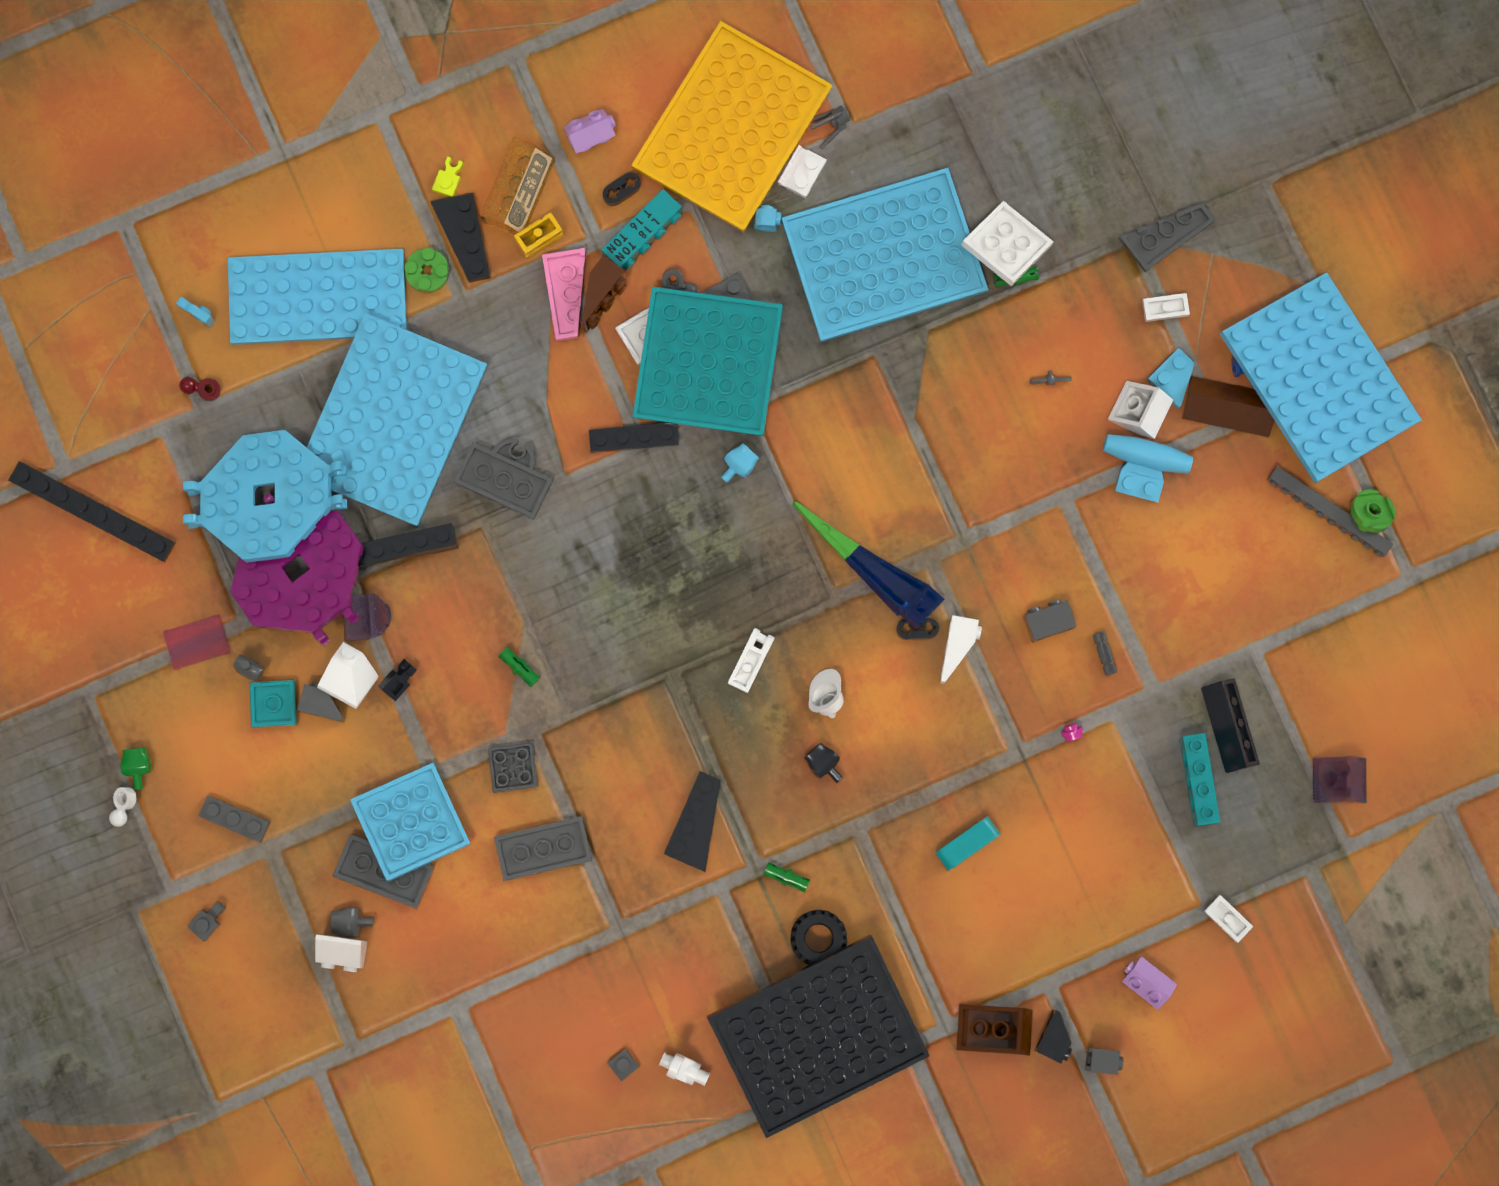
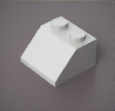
(1141, 409)
(340, 951)

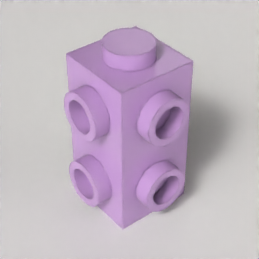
(590, 130)
(1148, 982)

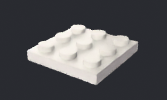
(1007, 243)

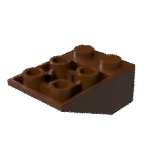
(604, 284)

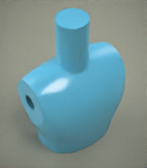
(740, 461)

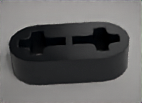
(624, 193)
(918, 635)

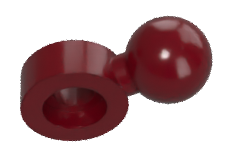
(189, 385)

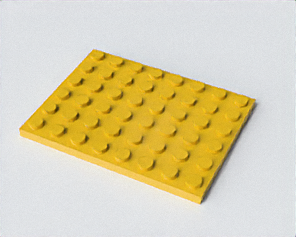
(732, 126)

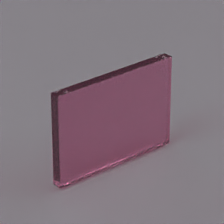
(196, 642)

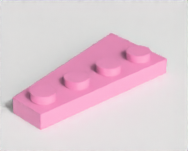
(564, 283)

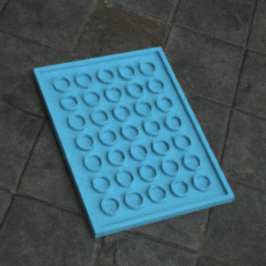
(883, 255)
(1320, 377)
(395, 417)

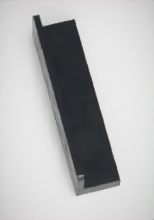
(1230, 725)

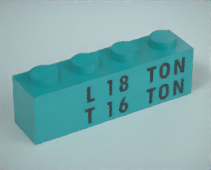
(643, 230)

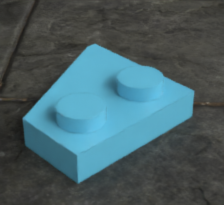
(1174, 376)

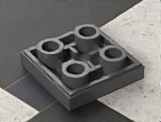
(512, 767)

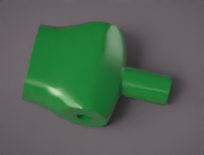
(136, 763)

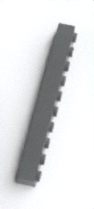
(1329, 511)

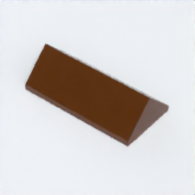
(1227, 407)

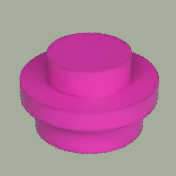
(1072, 732)

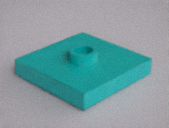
(273, 703)

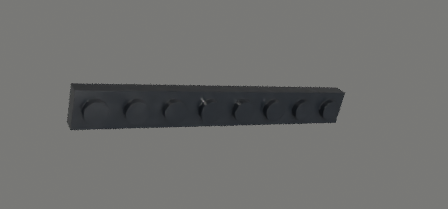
(91, 511)

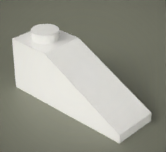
(960, 639)

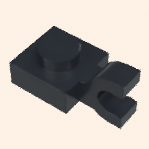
(395, 683)

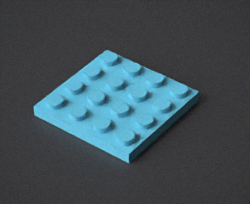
(410, 822)

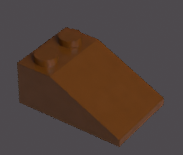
(994, 1029)

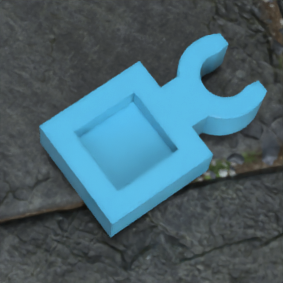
(201, 313)

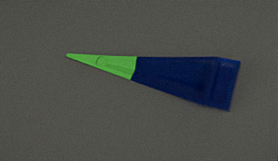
(897, 589)

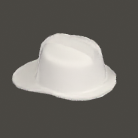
(826, 693)

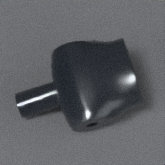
(822, 762)

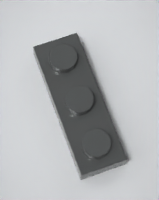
(234, 819)

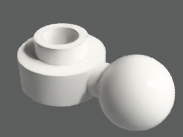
(124, 799)

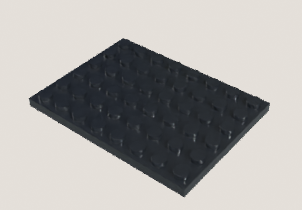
(818, 1036)

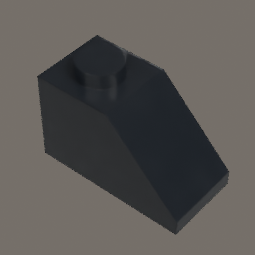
(1055, 1040)

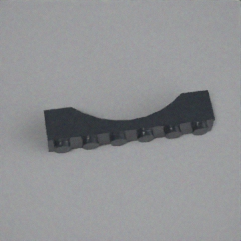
(409, 544)

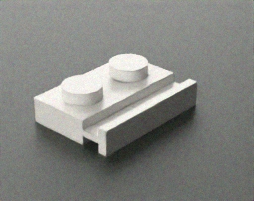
(802, 171)

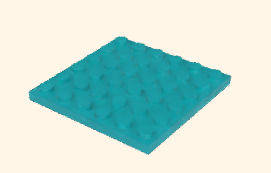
(708, 361)

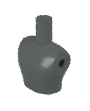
(248, 668)
(348, 921)

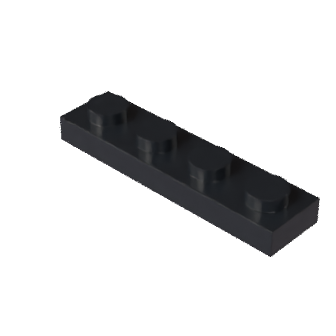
(633, 437)

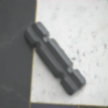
(1105, 653)

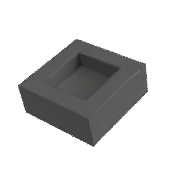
(623, 1064)

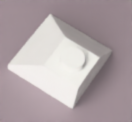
(348, 676)

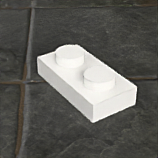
(1165, 307)
(1228, 918)

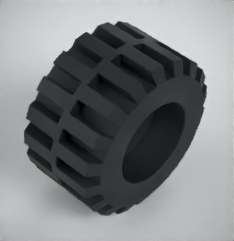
(812, 918)

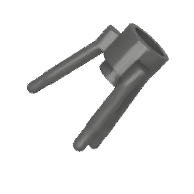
(836, 118)

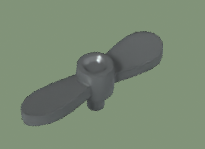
(1049, 380)

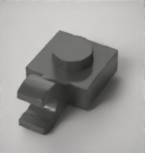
(205, 923)

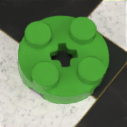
(415, 265)
(1365, 519)

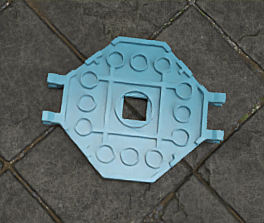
(269, 529)

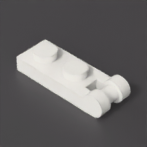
(750, 661)

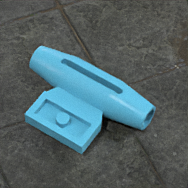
(1144, 465)

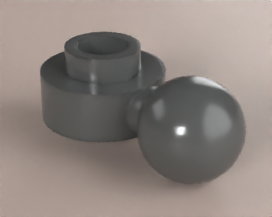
(679, 283)

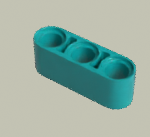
(967, 843)

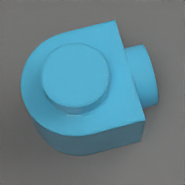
(767, 219)

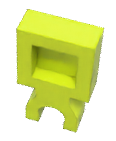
(448, 181)

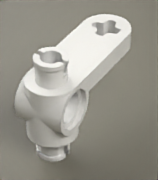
(684, 1069)

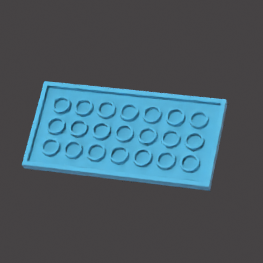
(313, 295)

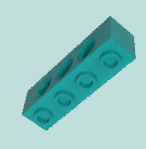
(1199, 780)

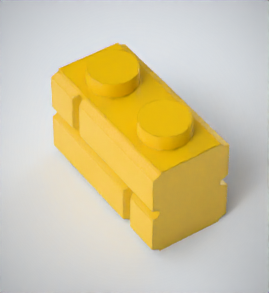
(538, 235)

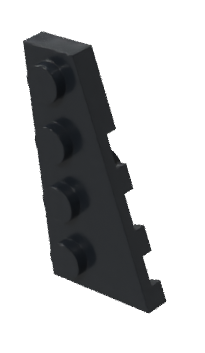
(462, 227)
(694, 828)

